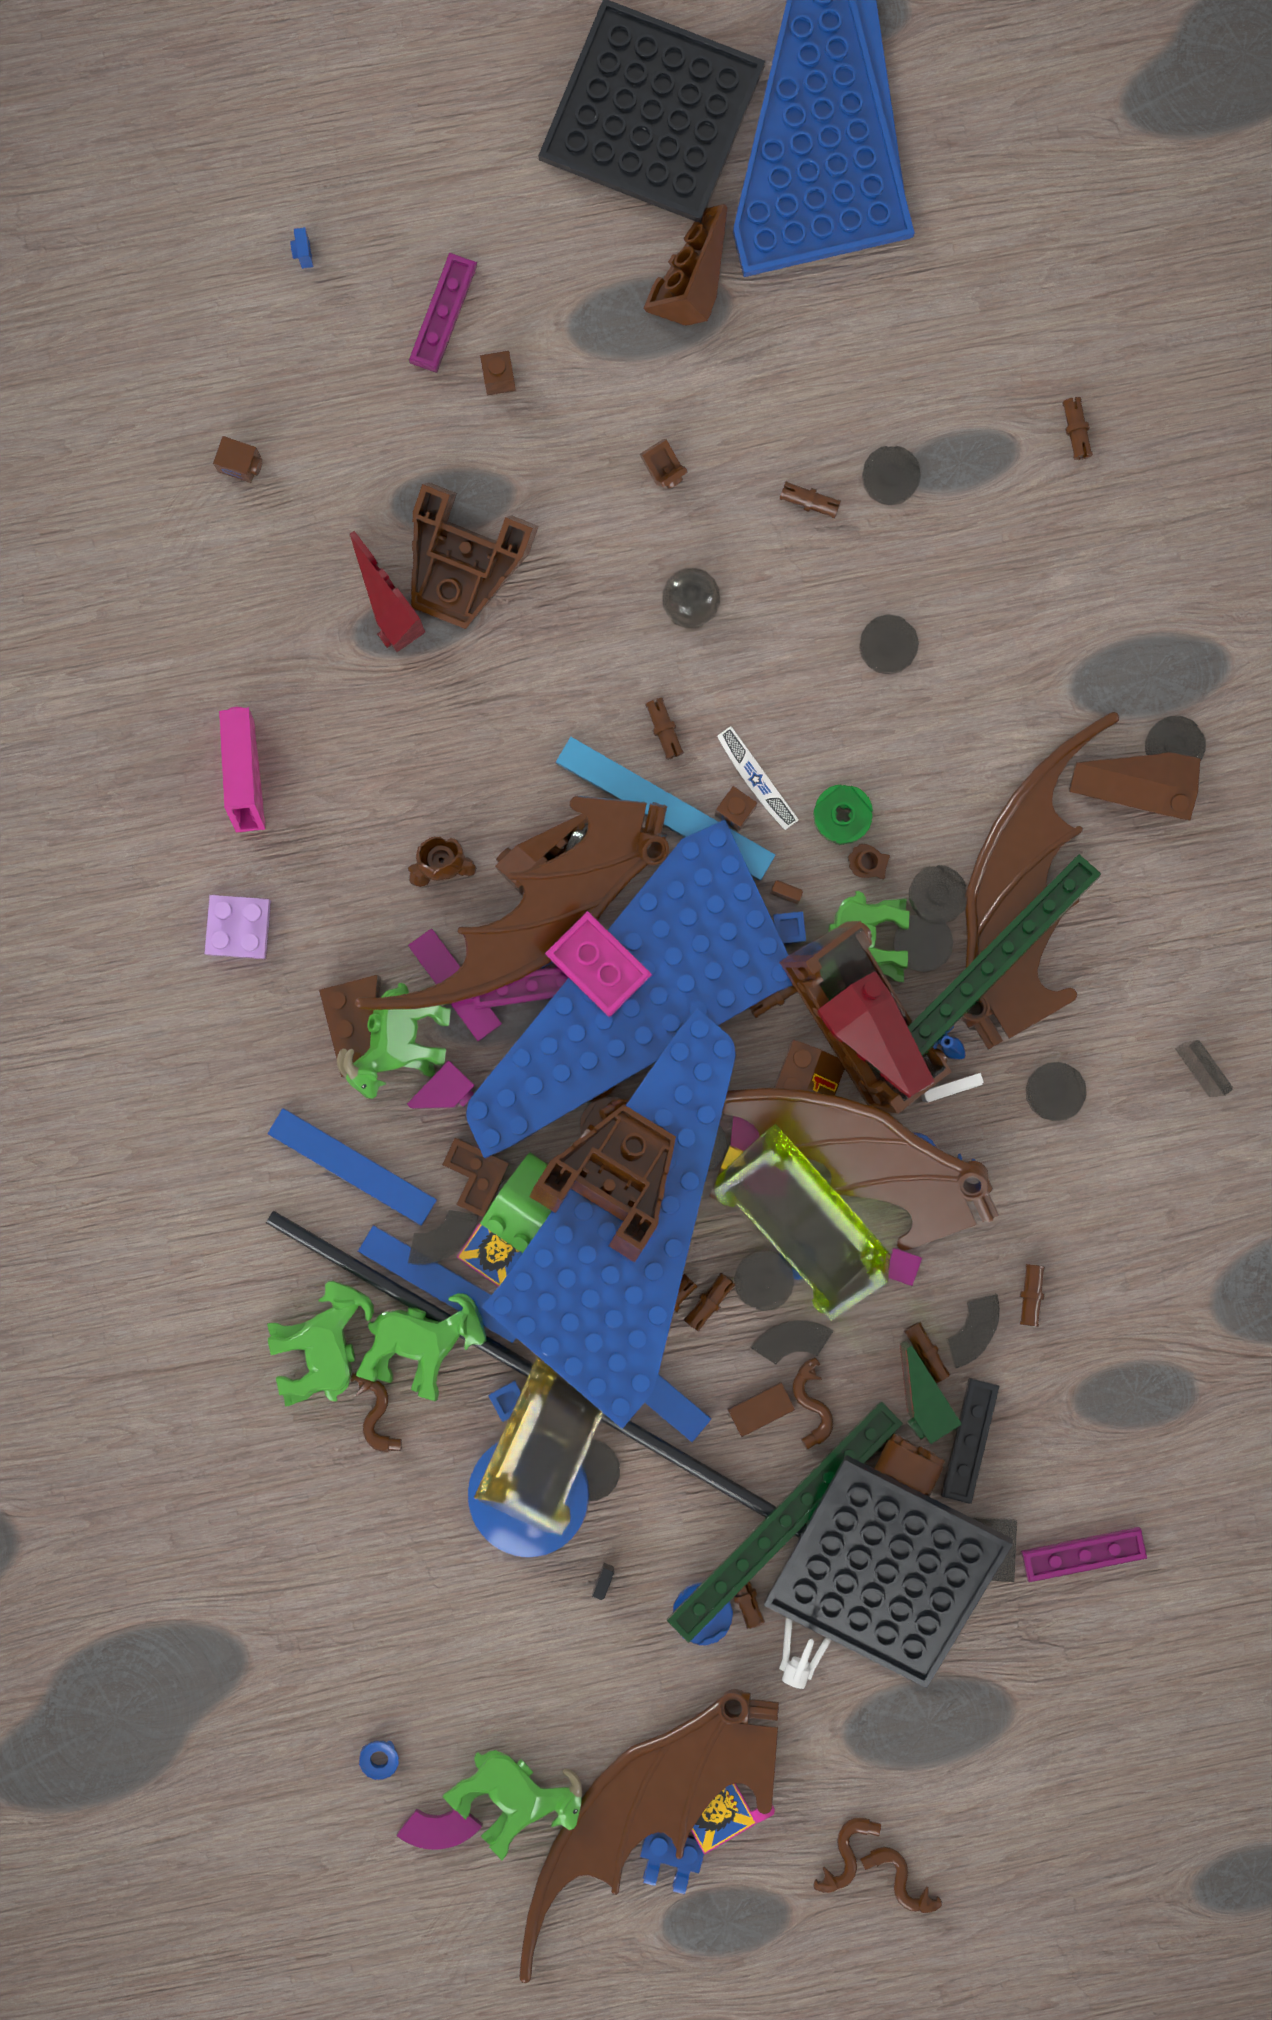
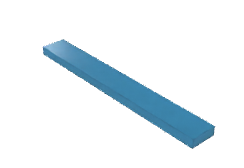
(629, 786)

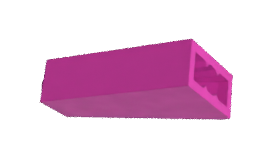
(241, 770)

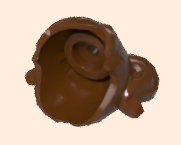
(429, 857)

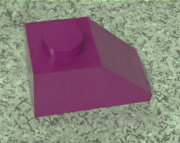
(444, 1090)

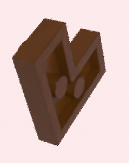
(483, 1175)

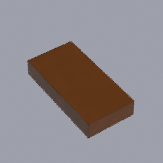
(761, 1409)

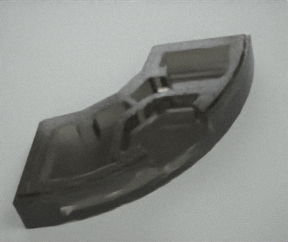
(977, 1330)
(790, 1338)

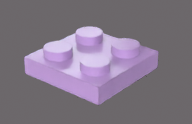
(237, 927)

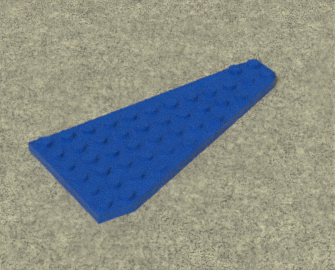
(824, 144)
(707, 949)
(589, 1306)

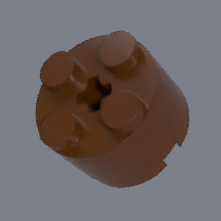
(910, 1464)

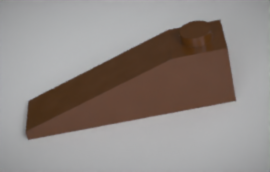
(693, 279)
(1153, 783)
(538, 849)

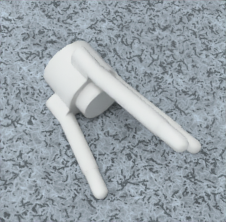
(799, 1669)

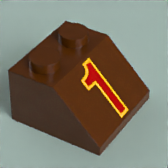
(809, 1070)

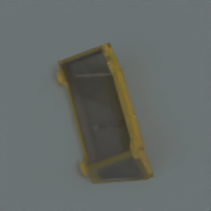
(540, 1451)

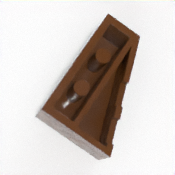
(345, 1021)

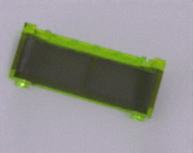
(805, 1222)

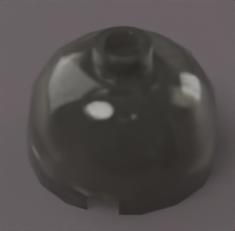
(691, 597)

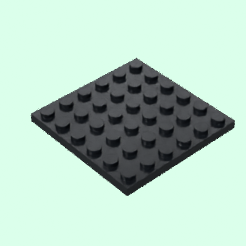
(651, 110)
(887, 1571)

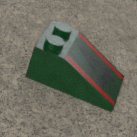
(925, 1402)

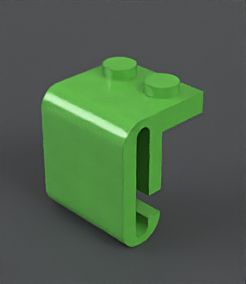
(513, 1212)

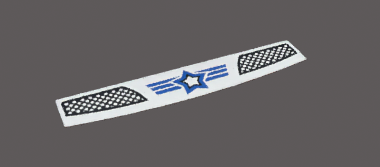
(756, 778)

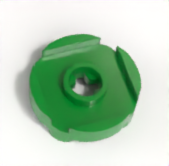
(843, 797)

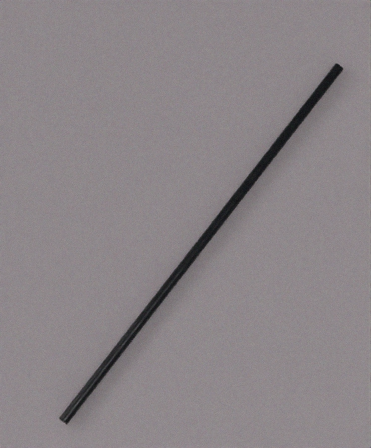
(517, 1362)

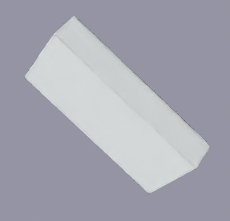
(952, 1088)

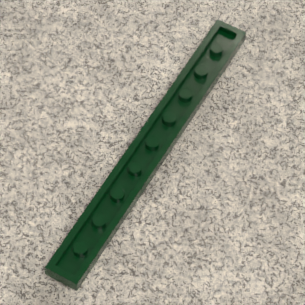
(1002, 953)
(779, 1525)

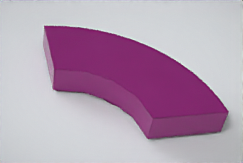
(438, 1831)

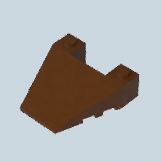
(455, 567)
(620, 1169)

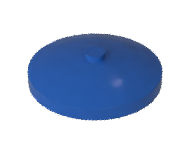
(515, 1535)

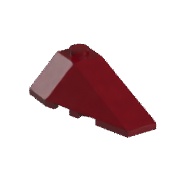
(391, 610)
(874, 1027)

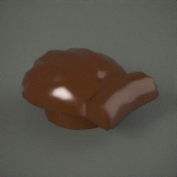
(868, 862)

